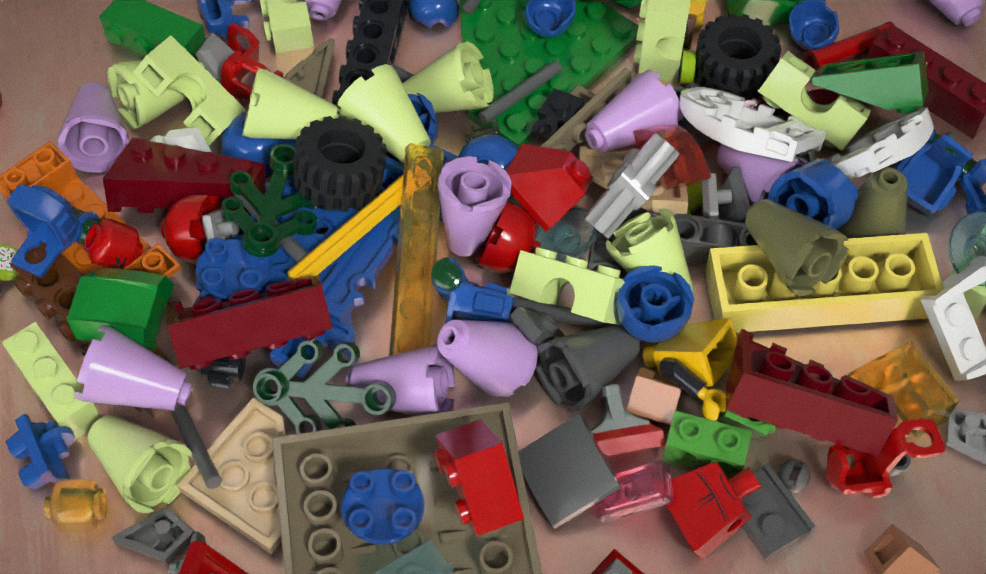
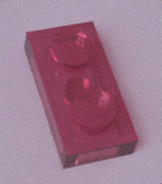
(640, 491)

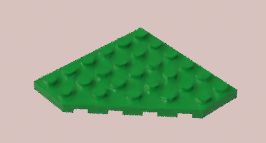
(516, 53)

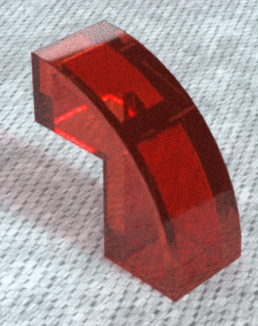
(689, 167)

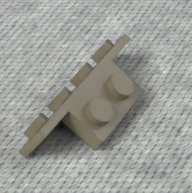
(575, 128)

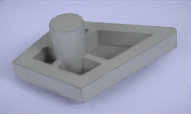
(213, 55)
(713, 197)
(217, 227)
(967, 433)

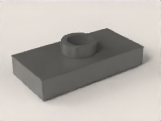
(536, 326)

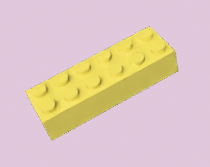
(875, 284)

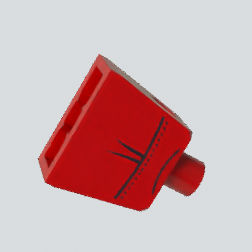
(711, 505)

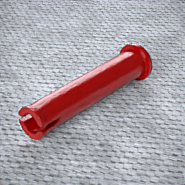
(844, 48)

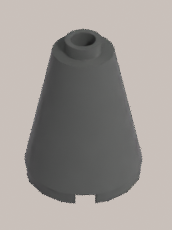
(583, 363)

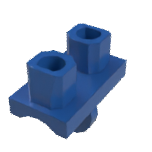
(45, 446)

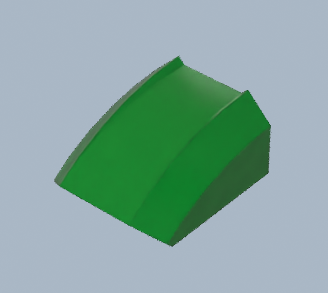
(123, 300)

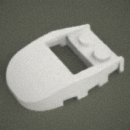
(745, 128)
(885, 144)
(955, 324)

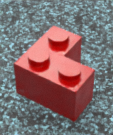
(480, 470)

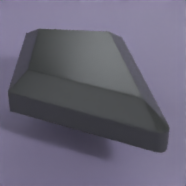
(740, 203)
(156, 536)

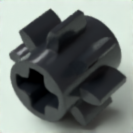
(224, 372)

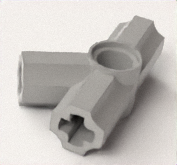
(631, 184)

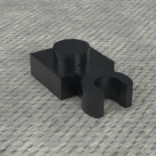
(556, 112)

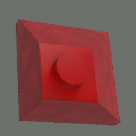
(547, 182)

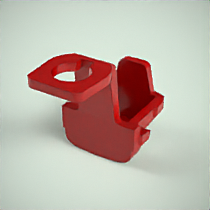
(241, 62)
(872, 471)

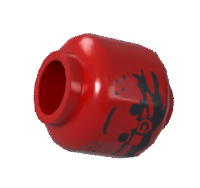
(112, 244)

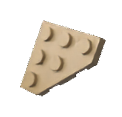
(604, 165)
(247, 470)

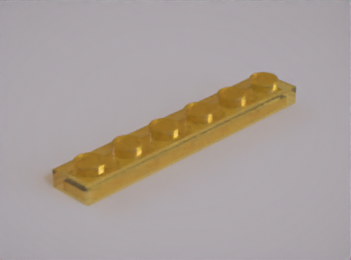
(416, 249)

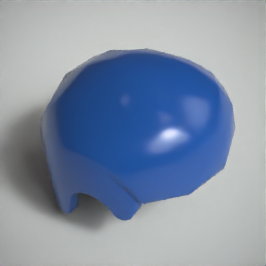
(434, 11)
(550, 17)
(813, 24)

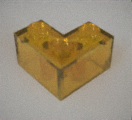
(913, 383)

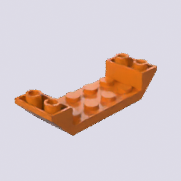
(55, 171)

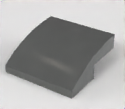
(567, 471)

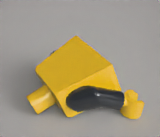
(696, 361)

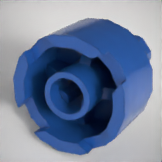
(818, 192)

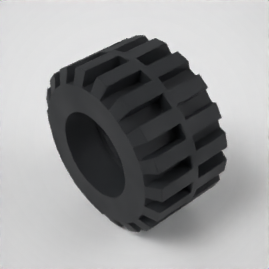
(737, 38)
(339, 163)

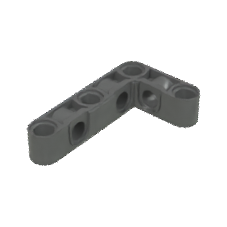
(700, 232)

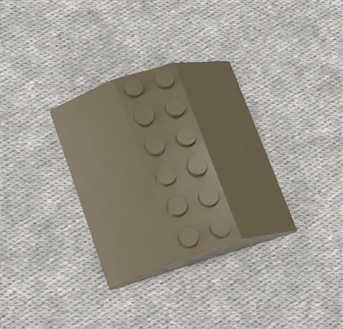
(318, 467)

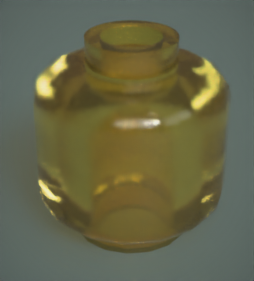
(76, 505)

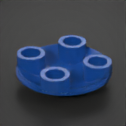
(229, 268)
(382, 505)

